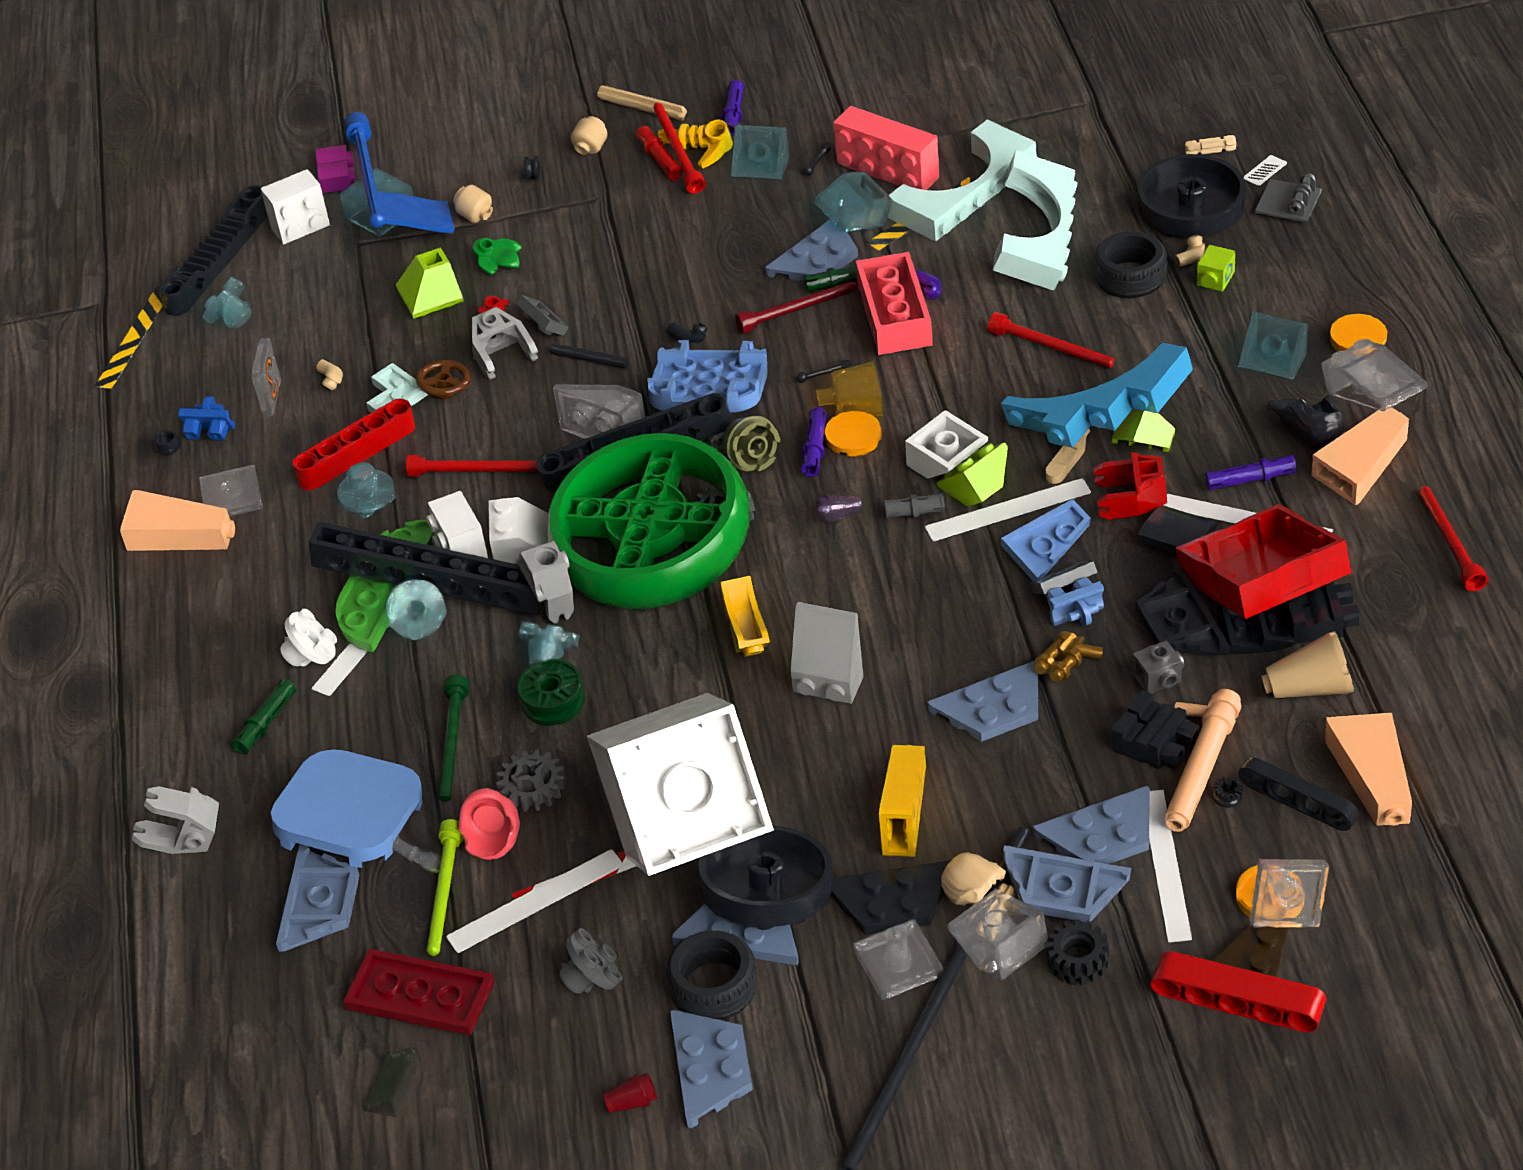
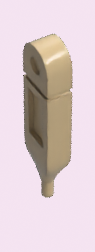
(1065, 461)

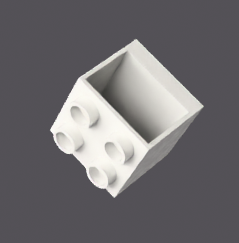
(680, 783)

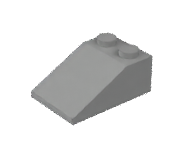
(826, 653)

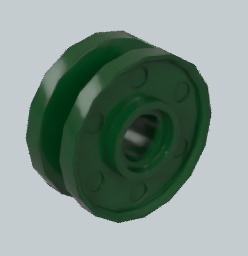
(551, 692)

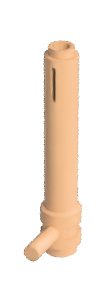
(1217, 722)

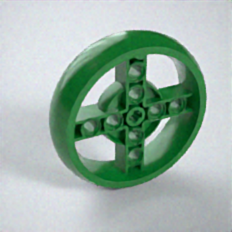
(649, 520)

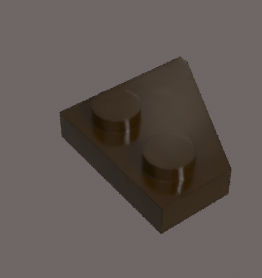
(1256, 950)

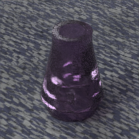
(836, 507)

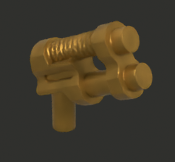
(1068, 653)

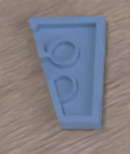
(1046, 539)

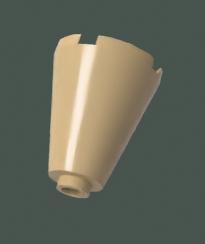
(1310, 671)

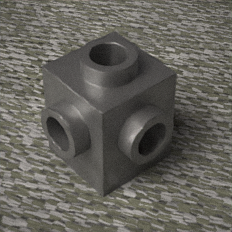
(1158, 667)

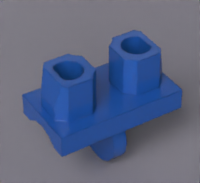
(206, 416)

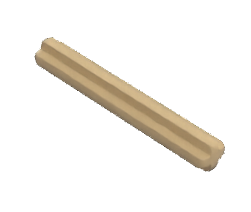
(639, 102)

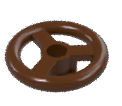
(443, 384)

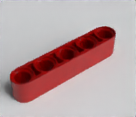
(354, 444)
(1238, 991)

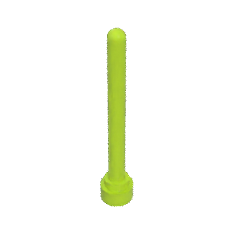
(450, 839)

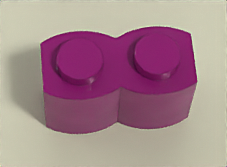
(335, 168)

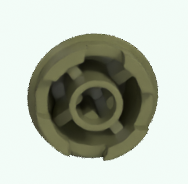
(751, 443)

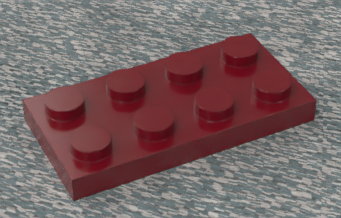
(419, 991)

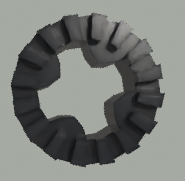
(533, 167)
(1228, 784)

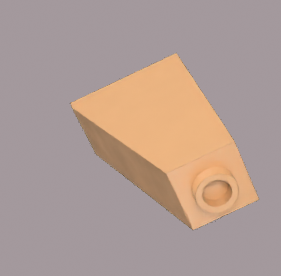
(1361, 454)
(174, 524)
(1372, 763)

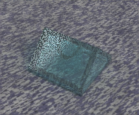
(760, 152)
(1274, 345)

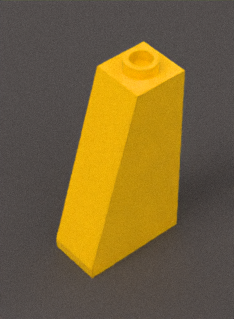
(902, 800)

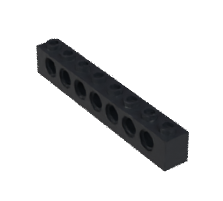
(399, 560)

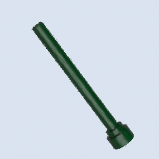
(456, 690)

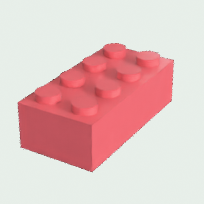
(886, 149)
(894, 303)

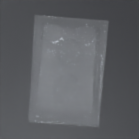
(1371, 376)
(596, 408)

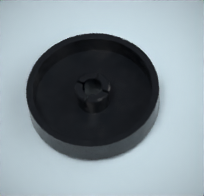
(1210, 183)
(767, 879)

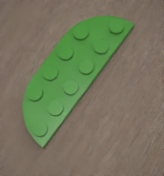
(363, 600)

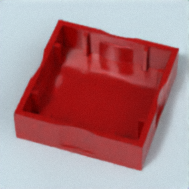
(1264, 560)

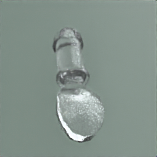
(427, 860)

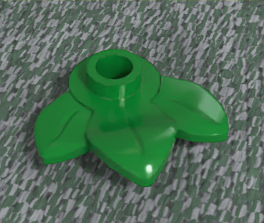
(496, 253)

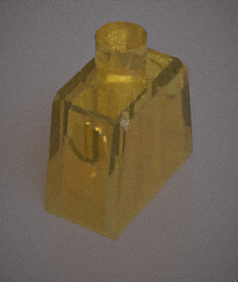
(854, 390)

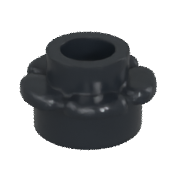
(167, 442)

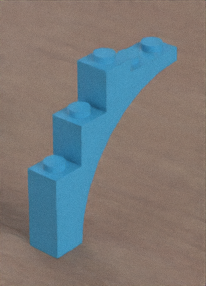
(1107, 405)

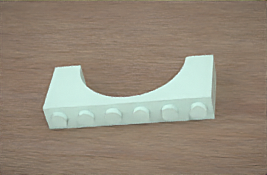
(1051, 189)
(939, 211)

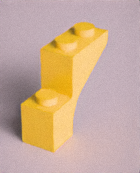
(744, 616)

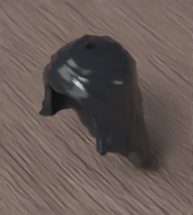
(1313, 423)

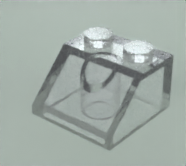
(1000, 933)

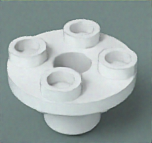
(307, 640)

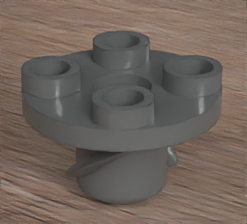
(589, 964)

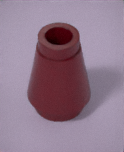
(631, 1094)

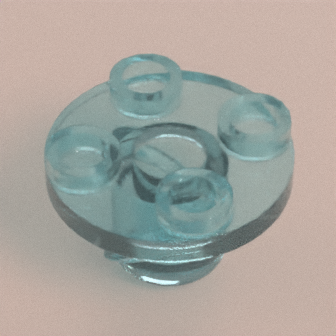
(228, 305)
(365, 489)
(415, 608)
(547, 642)

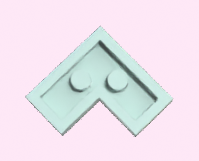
(394, 385)

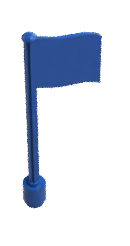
(393, 207)

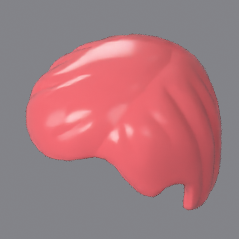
(488, 824)

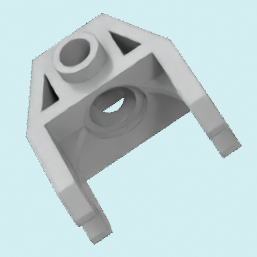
(507, 331)
(549, 578)
(194, 828)

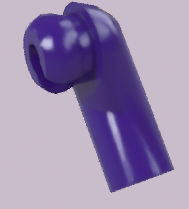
(932, 285)

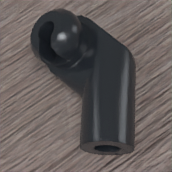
(695, 335)

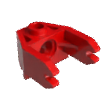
(1149, 482)

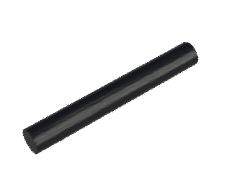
(589, 355)

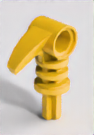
(713, 135)

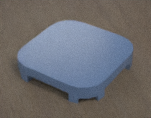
(690, 374)
(346, 805)

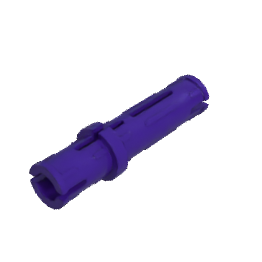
(731, 113)
(813, 449)
(1242, 474)

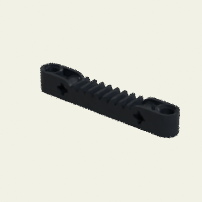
(192, 279)
(706, 416)

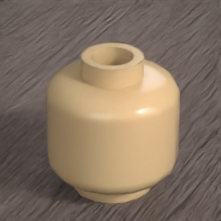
(588, 135)
(473, 203)

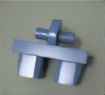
(1077, 604)

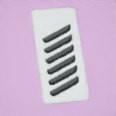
(1265, 170)

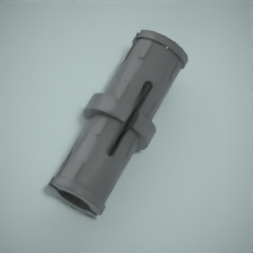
(914, 505)

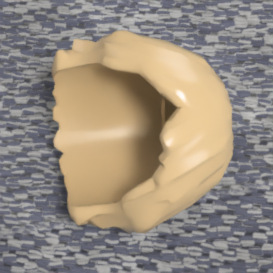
(969, 878)

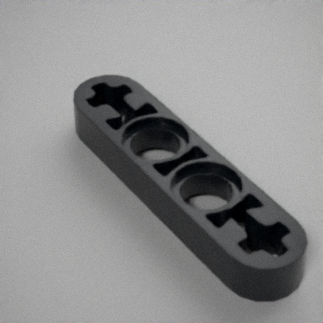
(1329, 808)

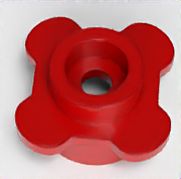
(493, 301)

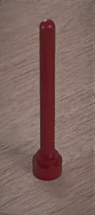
(747, 321)

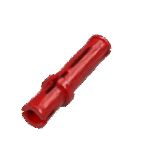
(655, 146)

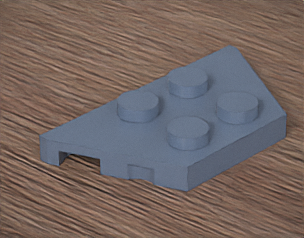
(815, 253)
(992, 704)
(1103, 830)
(1063, 884)
(317, 899)
(769, 945)
(710, 1063)

